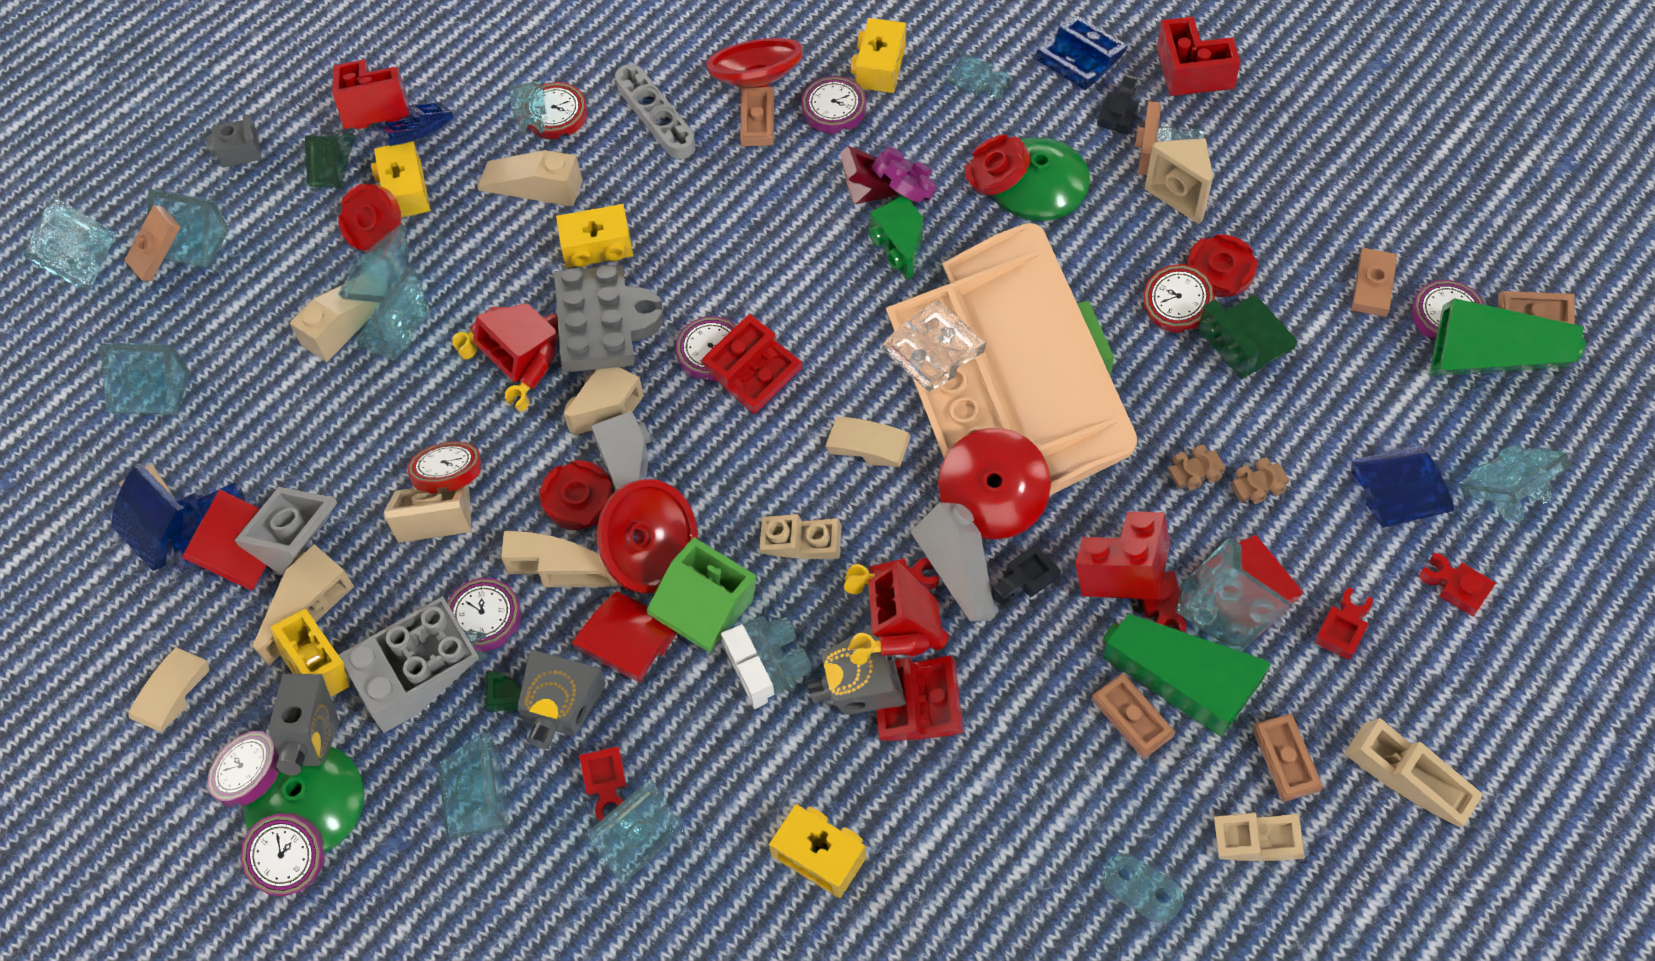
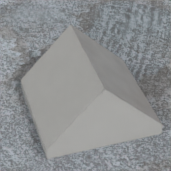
(285, 526)

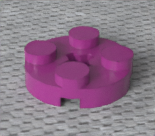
(907, 178)

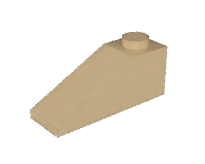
(534, 176)
(330, 322)
(308, 583)

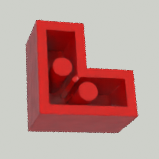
(1195, 64)
(368, 96)
(1128, 564)

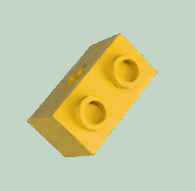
(880, 55)
(401, 172)
(594, 236)
(309, 651)
(828, 869)

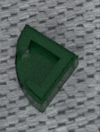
(501, 692)

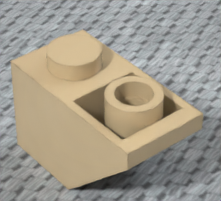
(603, 396)

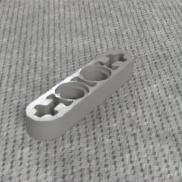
(654, 111)

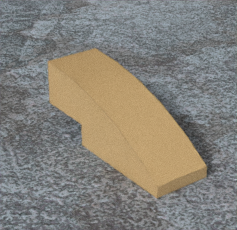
(555, 560)
(1413, 772)

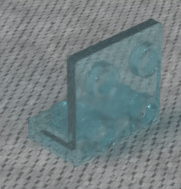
(396, 318)
(1228, 599)

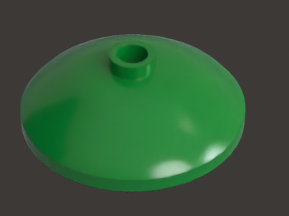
(1049, 188)
(329, 798)

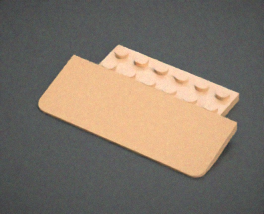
(1037, 362)

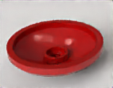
(755, 62)
(1024, 477)
(662, 528)

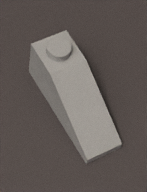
(623, 448)
(958, 557)

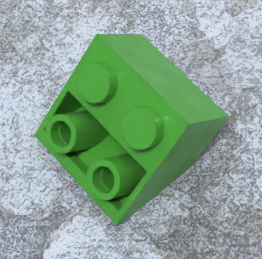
(702, 594)

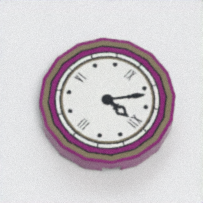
(833, 104)
(1430, 299)
(697, 340)
(488, 608)
(243, 769)
(282, 854)

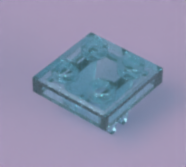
(69, 244)
(1515, 476)

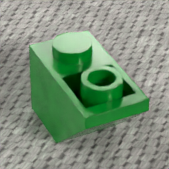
(899, 232)

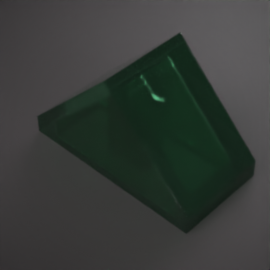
(327, 158)

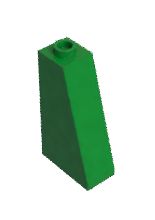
(1499, 340)
(1185, 670)

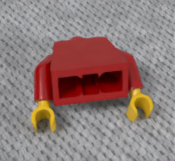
(516, 342)
(902, 614)

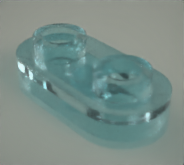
(1141, 889)

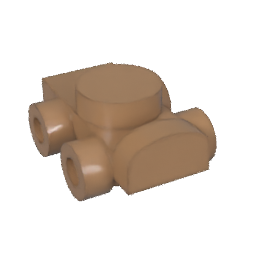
(1196, 470)
(1259, 483)

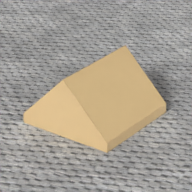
(1181, 175)
(425, 515)

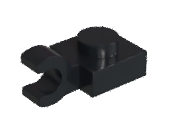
(1120, 110)
(1027, 572)

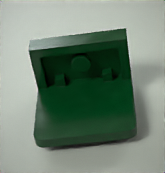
(1245, 334)

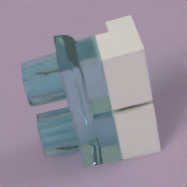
(760, 661)

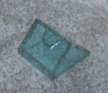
(201, 227)
(378, 268)
(143, 378)
(473, 789)
(634, 831)

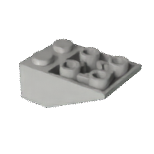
(409, 663)

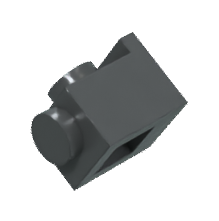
(235, 142)

